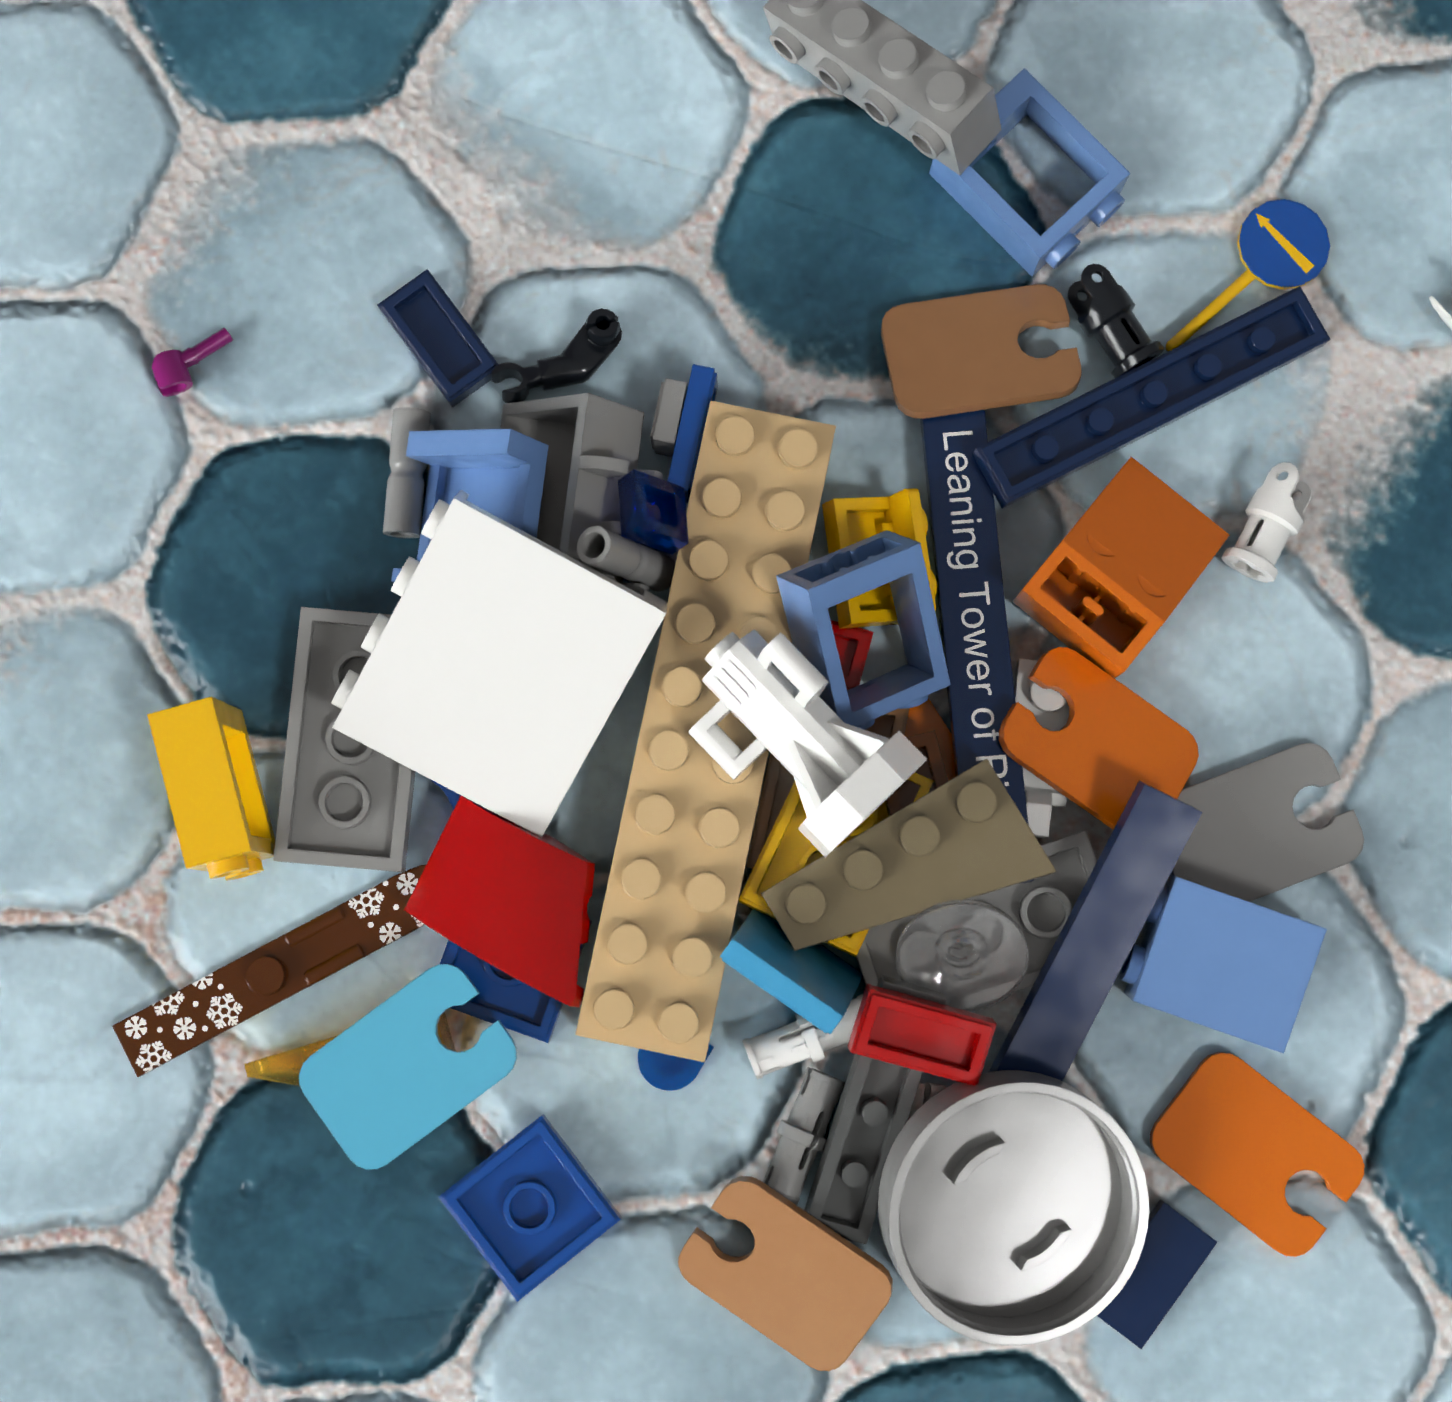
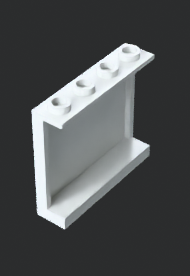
(496, 664)

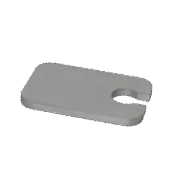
(1248, 829)

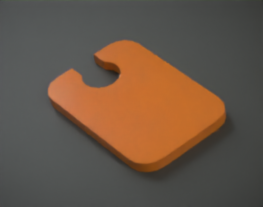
(1106, 743)
(1243, 1142)

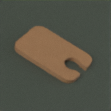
(967, 354)
(798, 1282)

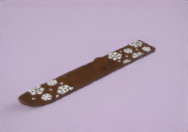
(269, 974)

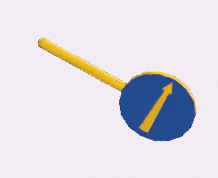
(1279, 246)

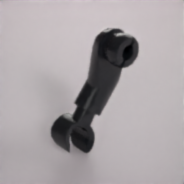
(575, 364)

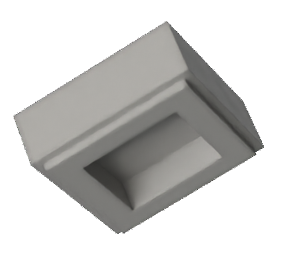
(668, 416)

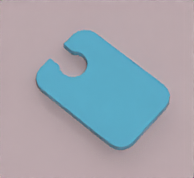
(394, 1078)

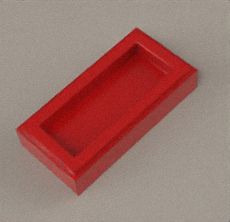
(922, 1035)

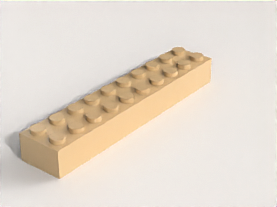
(683, 816)

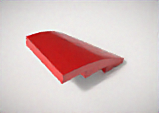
(508, 899)

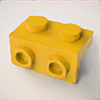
(860, 518)

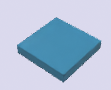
(805, 980)

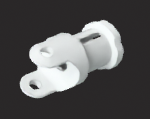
(1270, 524)

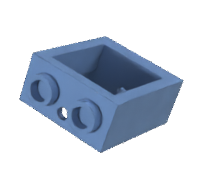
(1014, 102)
(849, 573)

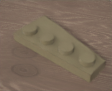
(934, 851)

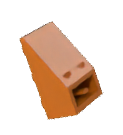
(1122, 569)

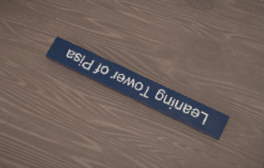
(970, 596)

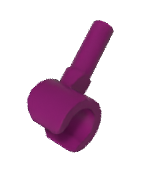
(172, 365)

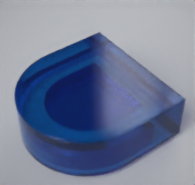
(668, 1071)

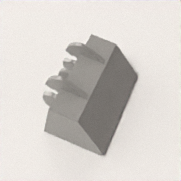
(588, 452)

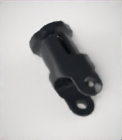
(1110, 319)

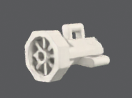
(836, 766)

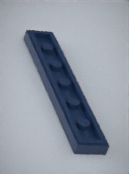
(1150, 397)
(1098, 934)

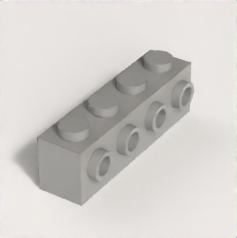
(889, 75)

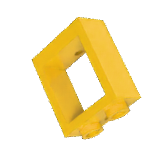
(213, 788)

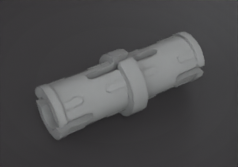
(803, 1134)

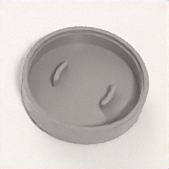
(1013, 1208)

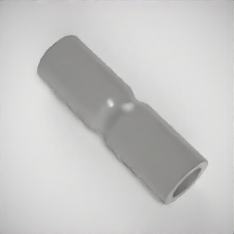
(406, 479)
(625, 558)

